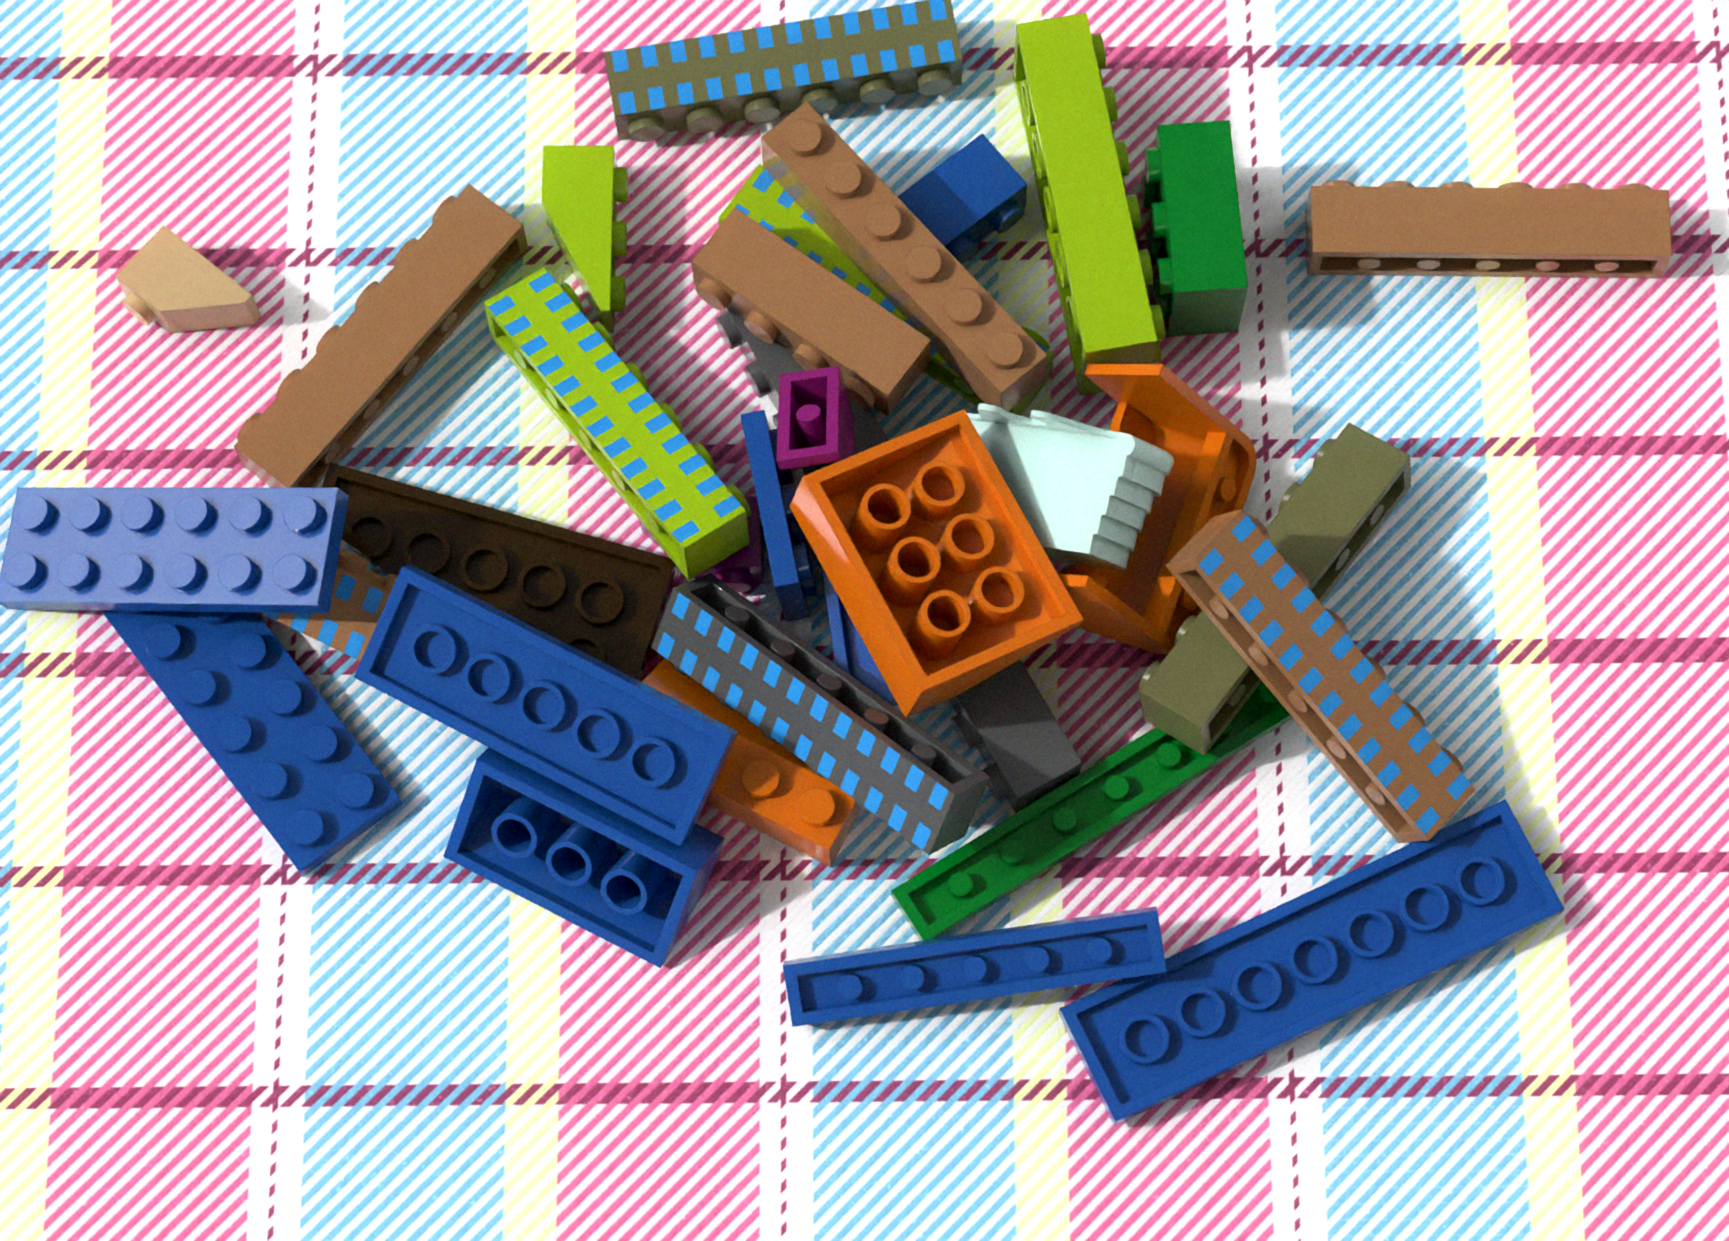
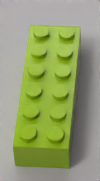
(1084, 196)

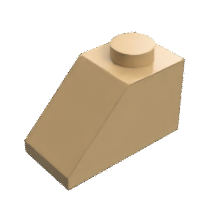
(182, 288)

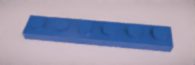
(974, 966)

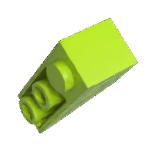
(581, 212)

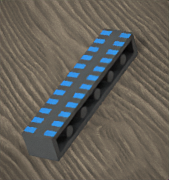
(820, 713)

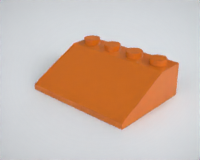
(933, 561)

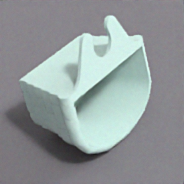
(1075, 482)

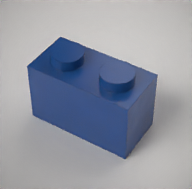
(968, 198)

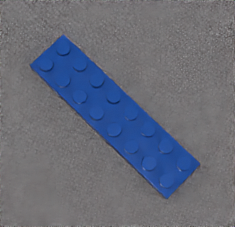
(1310, 962)

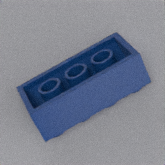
(580, 857)

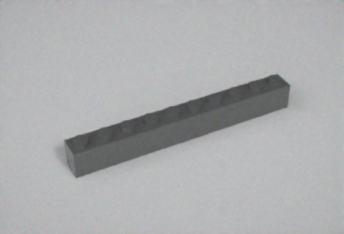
(998, 716)

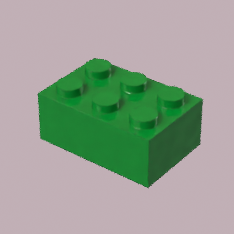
(1195, 228)

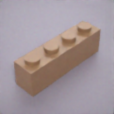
(809, 312)

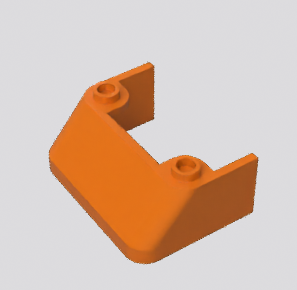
(1207, 479)

